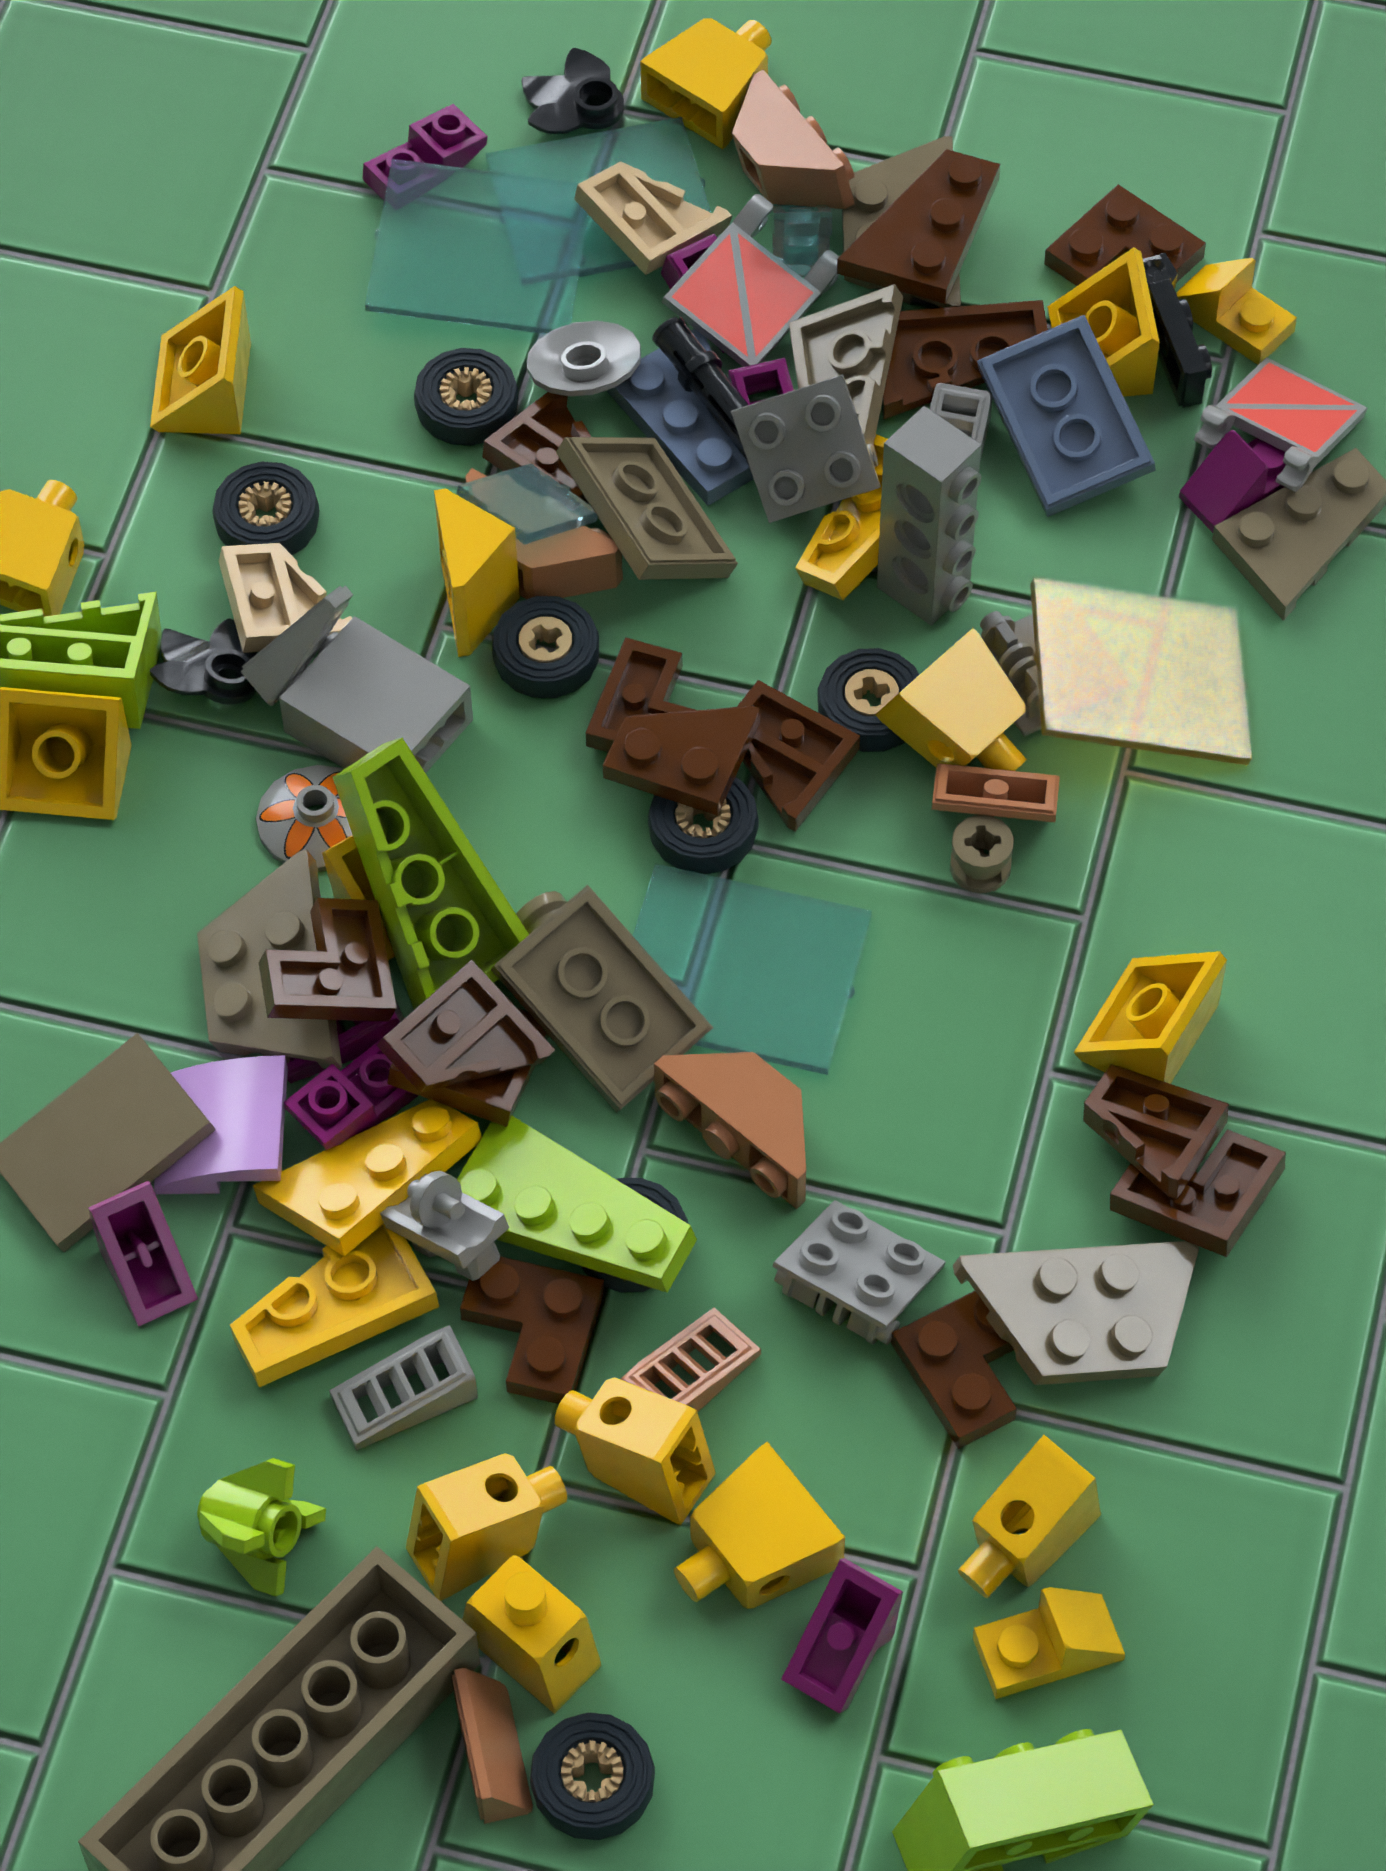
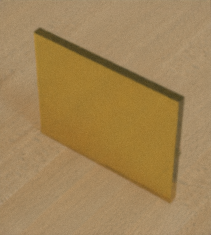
(1139, 672)

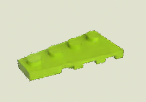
(573, 1208)

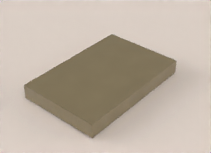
(646, 508)
(601, 997)
(100, 1139)

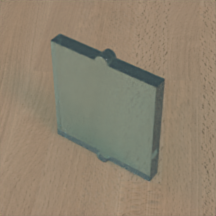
(529, 502)

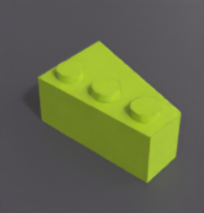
(85, 652)
(1024, 1805)

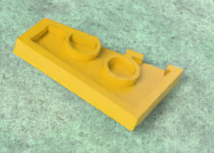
(845, 541)
(348, 1186)
(334, 1306)

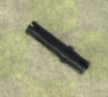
(701, 373)

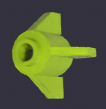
(255, 1520)

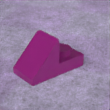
(1232, 478)
(843, 1635)

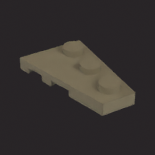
(854, 342)
(1294, 535)

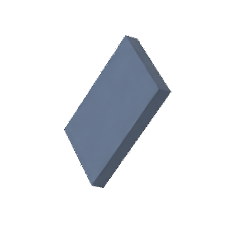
(1066, 415)

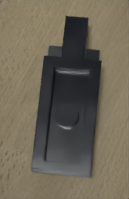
(1182, 359)

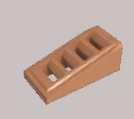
(676, 1351)

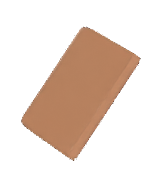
(995, 792)
(491, 1746)

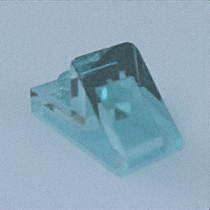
(800, 235)

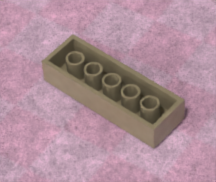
(293, 1732)

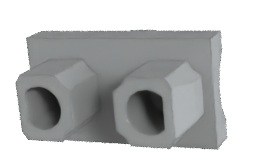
(448, 1224)

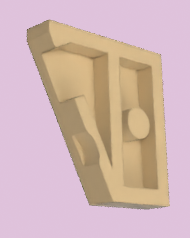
(646, 215)
(267, 592)

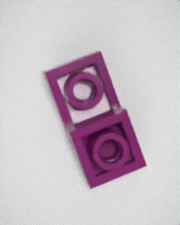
(438, 139)
(348, 1100)

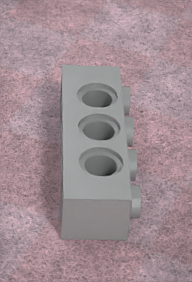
(928, 515)

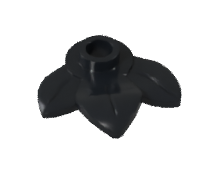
(575, 99)
(205, 666)

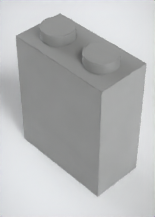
(372, 692)

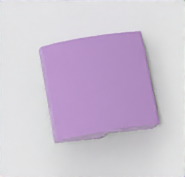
(248, 1112)

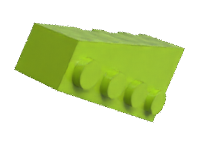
(423, 872)

